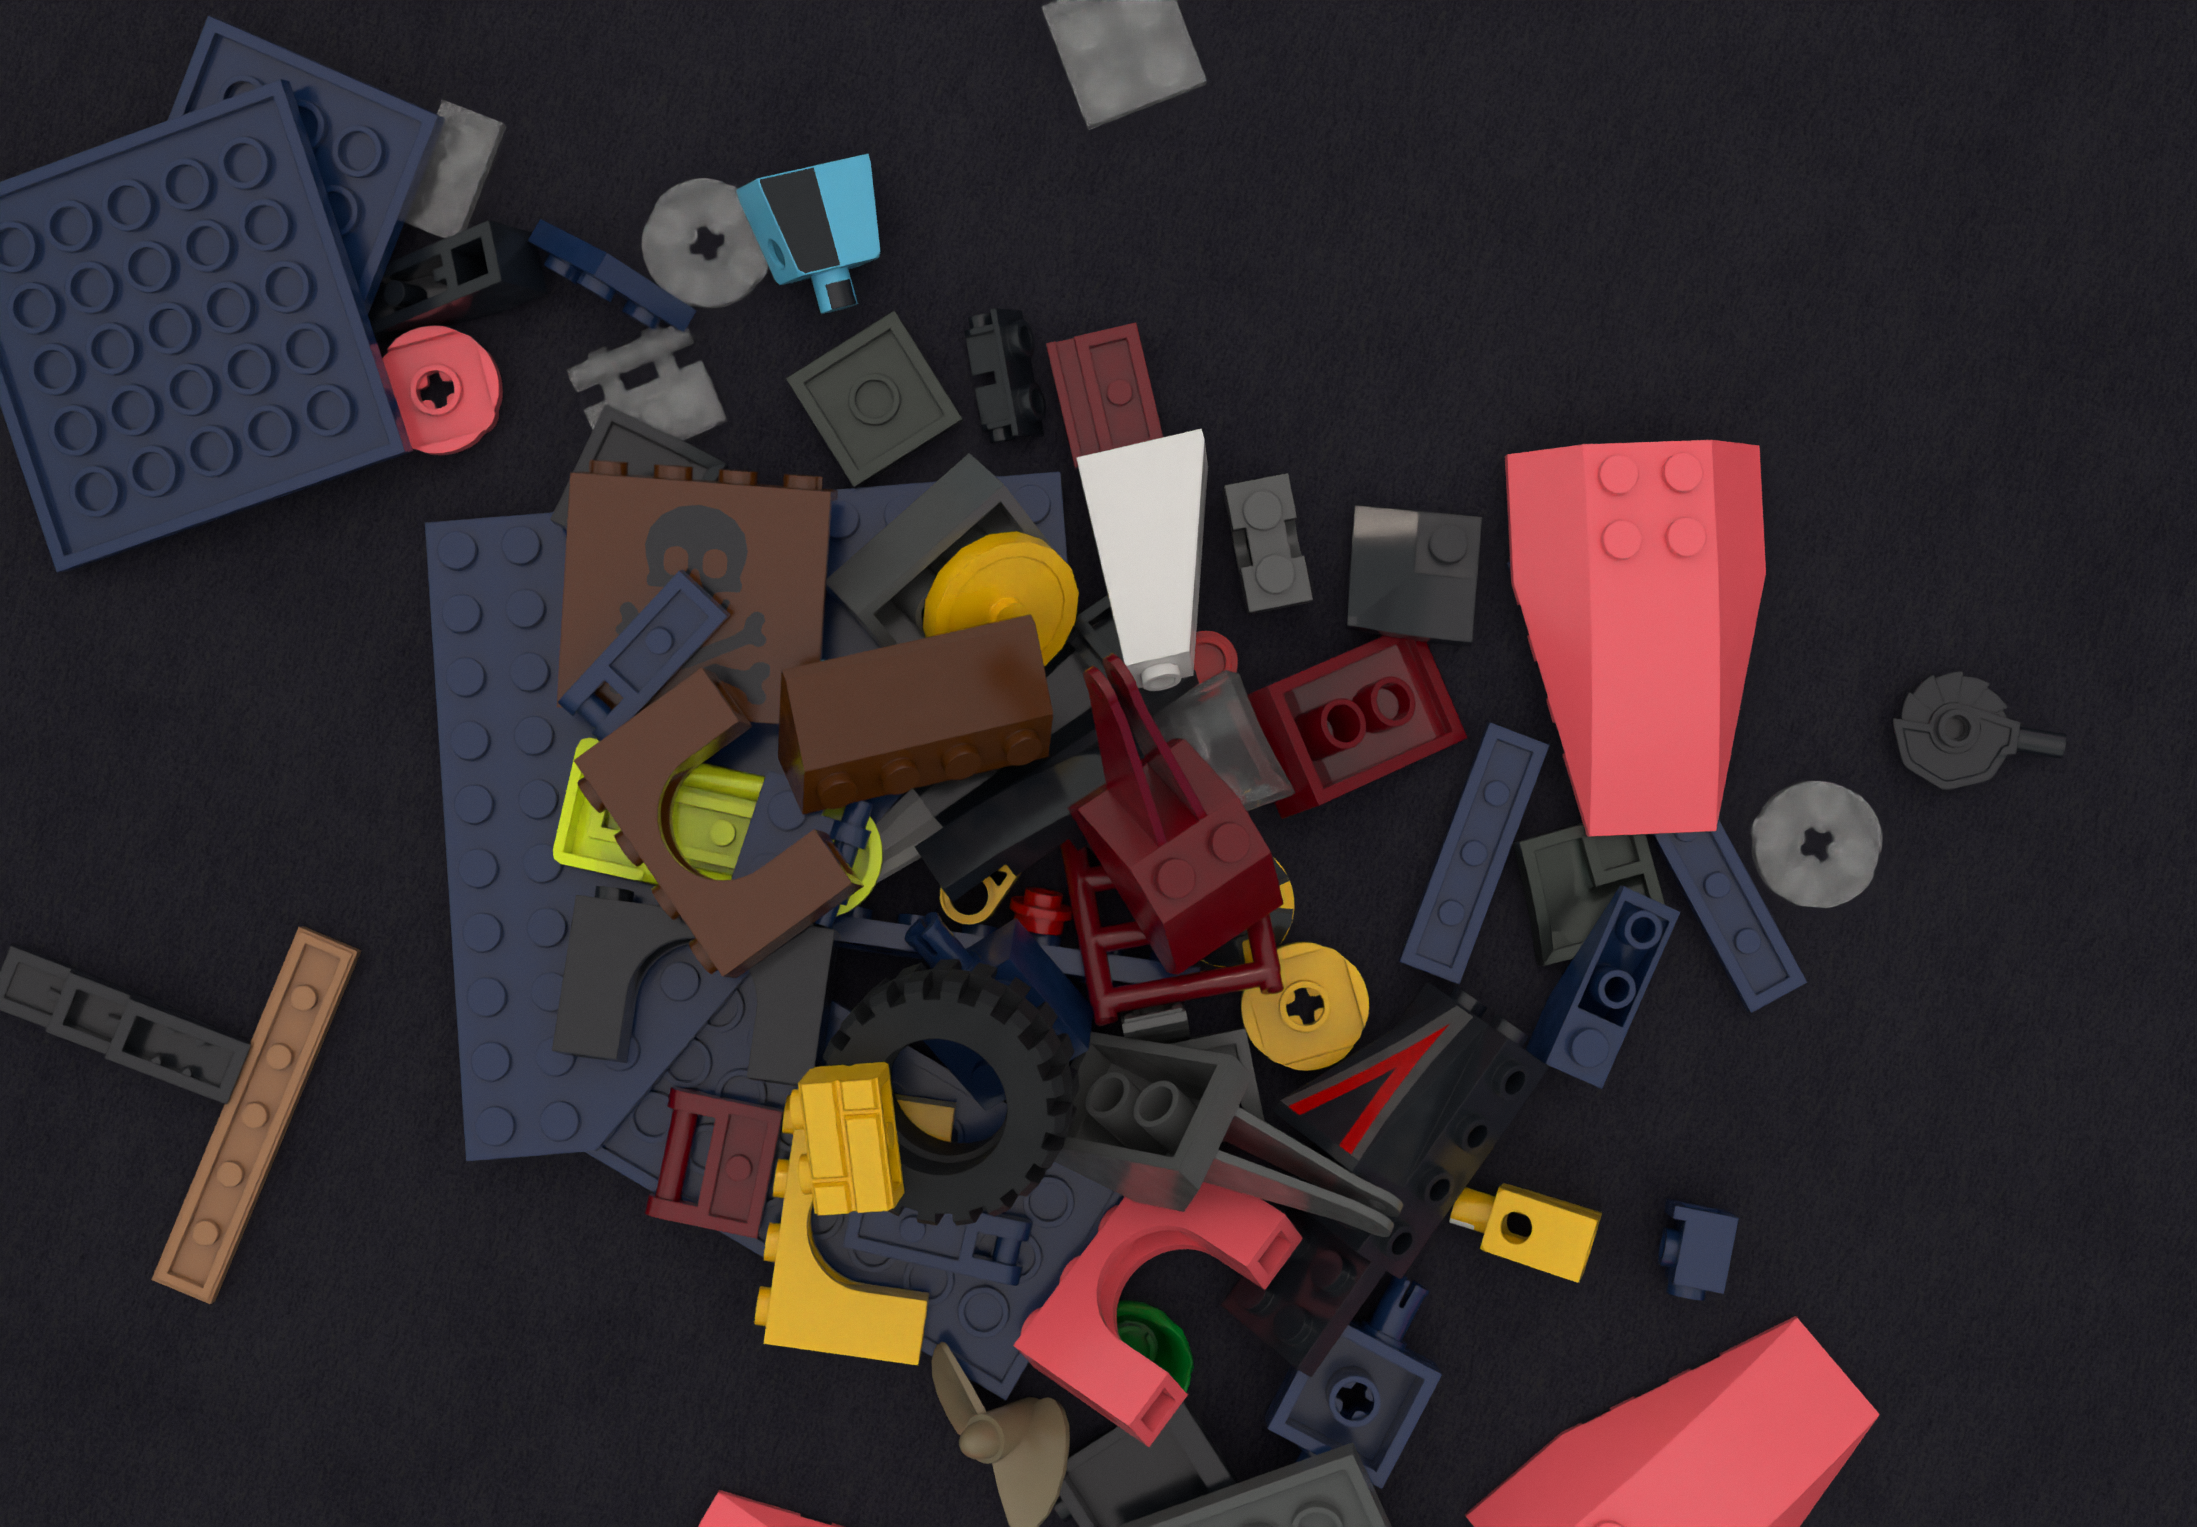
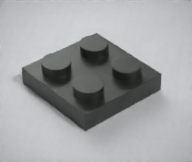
(874, 399)

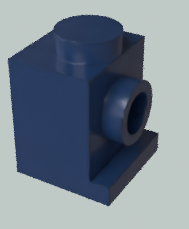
(1697, 1249)

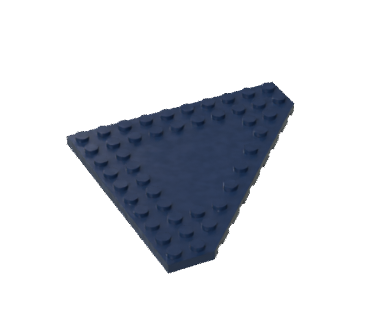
(503, 795)

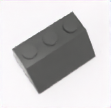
(894, 571)

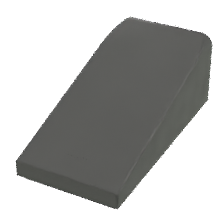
(1157, 1023)

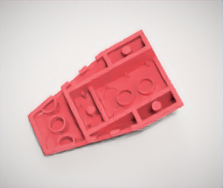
(1642, 617)
(1713, 1447)

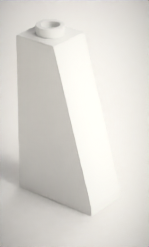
(1149, 541)

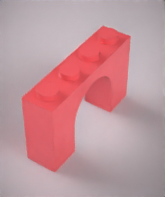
(1076, 1329)

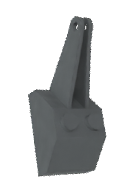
(1155, 1127)

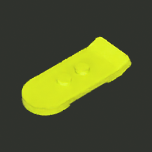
(708, 826)

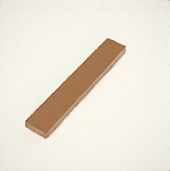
(256, 1115)

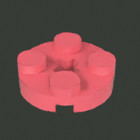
(458, 359)

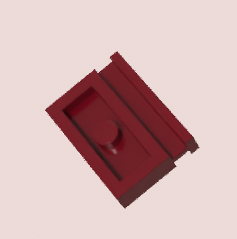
(1104, 390)

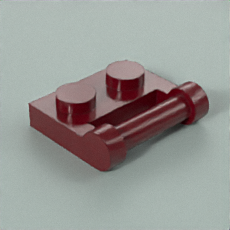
(736, 1164)

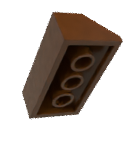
(914, 714)

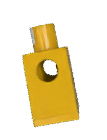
(1559, 1234)

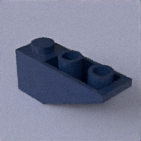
(1603, 988)

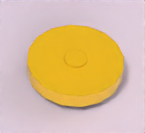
(1003, 580)

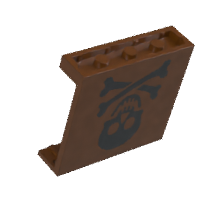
(740, 540)

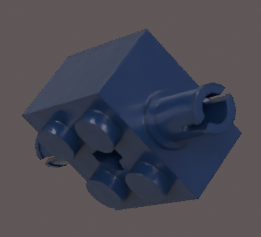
(1014, 955)
(1391, 1378)

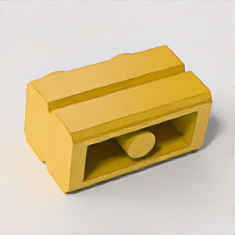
(848, 1138)

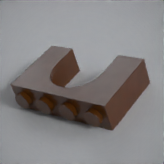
(637, 780)

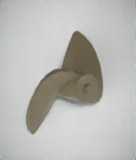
(1021, 1440)

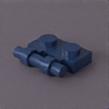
(780, 823)

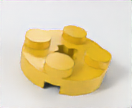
(1335, 1024)

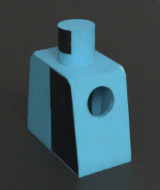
(816, 225)

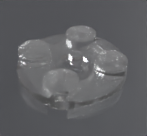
(675, 227)
(1852, 854)

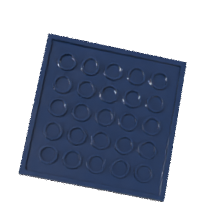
(183, 330)

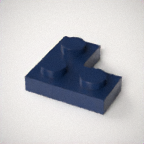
(607, 276)

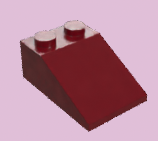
(1356, 719)

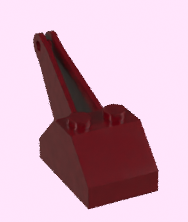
(1170, 831)

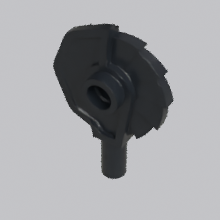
(1959, 735)

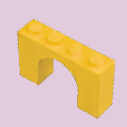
(815, 1304)

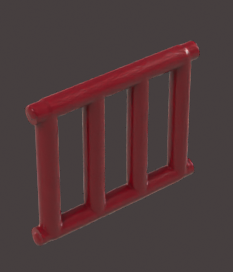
(1098, 940)

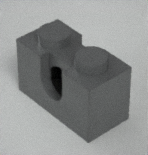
(1277, 569)

